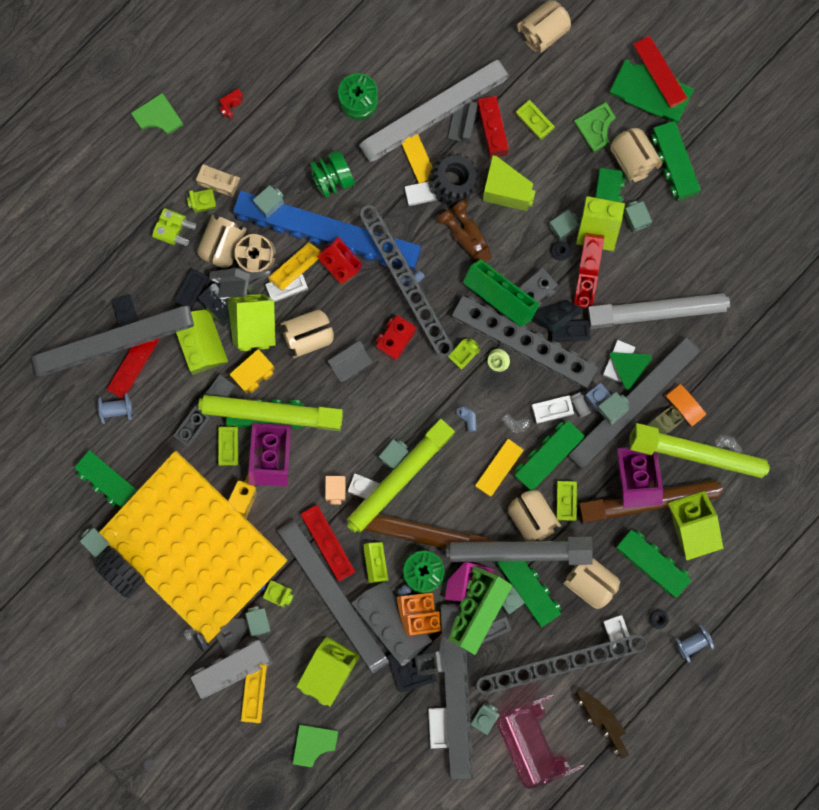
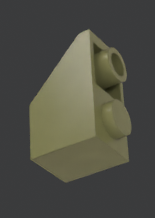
(667, 420)

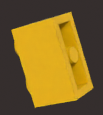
(252, 372)

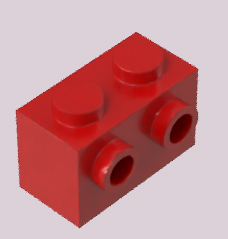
(339, 260)
(396, 337)

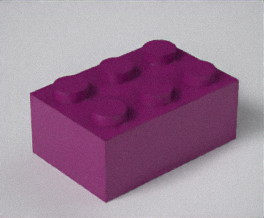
(269, 454)
(639, 478)

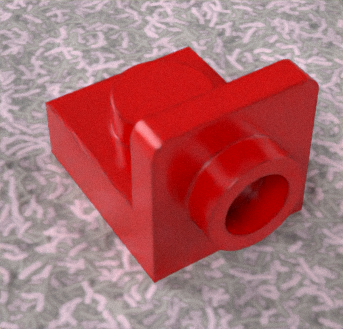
(231, 100)

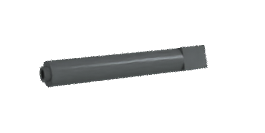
(575, 550)

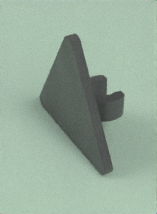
(231, 634)

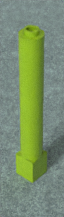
(272, 412)
(649, 440)
(400, 476)

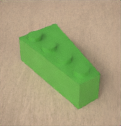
(478, 609)

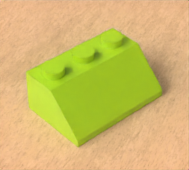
(202, 343)

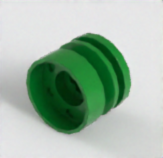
(358, 107)
(332, 173)
(429, 582)

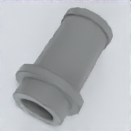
(580, 405)

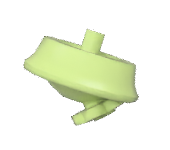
(498, 360)

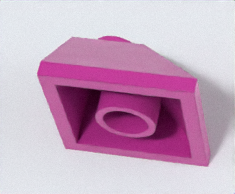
(457, 583)

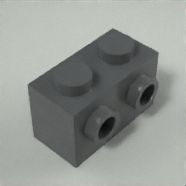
(540, 286)

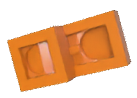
(685, 404)

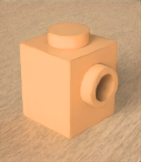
(335, 489)

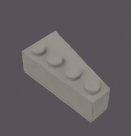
(231, 669)

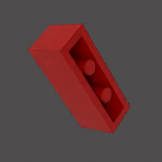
(492, 127)

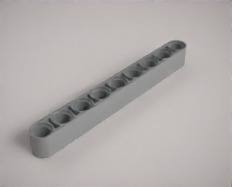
(434, 110)

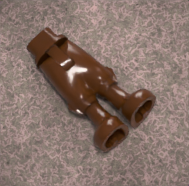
(469, 237)

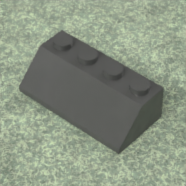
(381, 612)

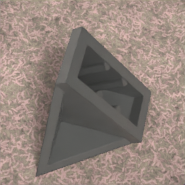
(256, 279)
(432, 659)

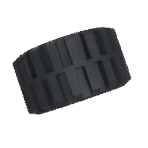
(460, 166)
(118, 572)

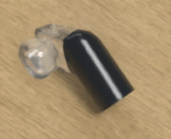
(198, 637)

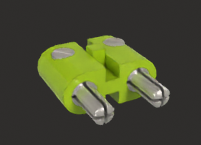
(170, 226)

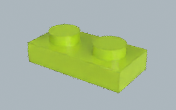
(535, 120)
(228, 446)
(566, 501)
(375, 562)

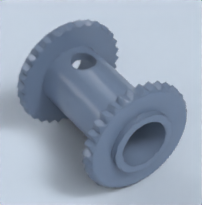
(114, 408)
(694, 643)

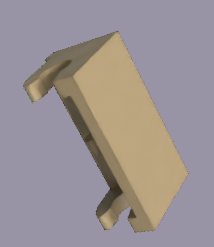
(217, 180)

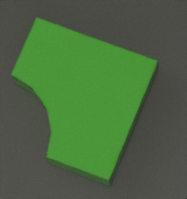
(157, 114)
(594, 126)
(312, 743)

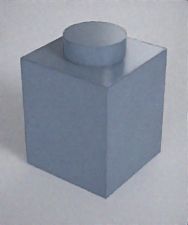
(597, 396)

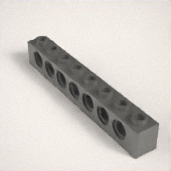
(529, 352)

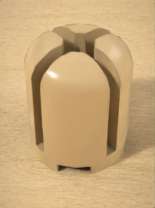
(545, 25)
(635, 154)
(220, 242)
(250, 243)
(309, 342)
(541, 512)
(593, 584)

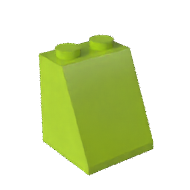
(507, 187)
(601, 218)
(252, 321)
(696, 525)
(328, 671)

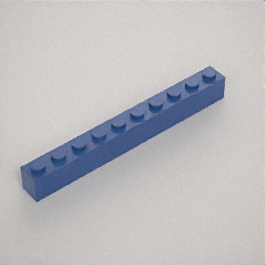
(322, 230)

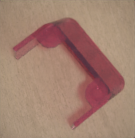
(529, 747)

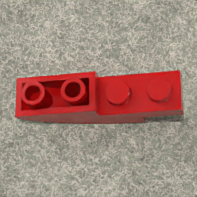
(588, 270)

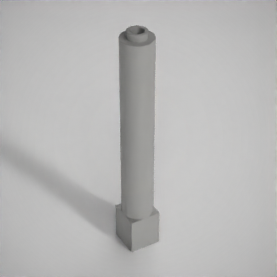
(610, 315)

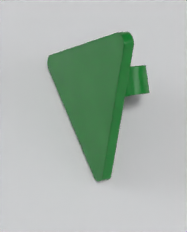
(629, 366)

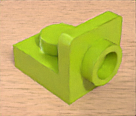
(201, 200)
(464, 352)
(278, 594)

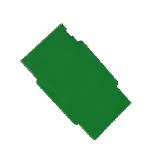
(639, 89)

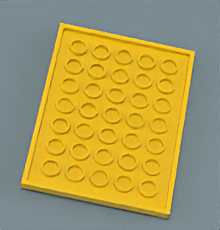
(193, 546)

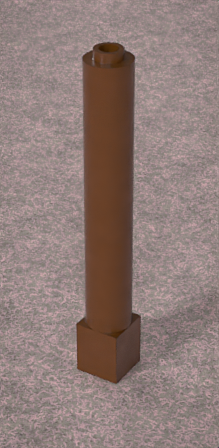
(611, 508)
(420, 532)

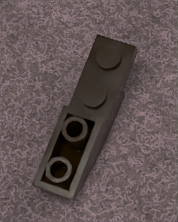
(600, 714)

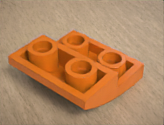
(419, 614)

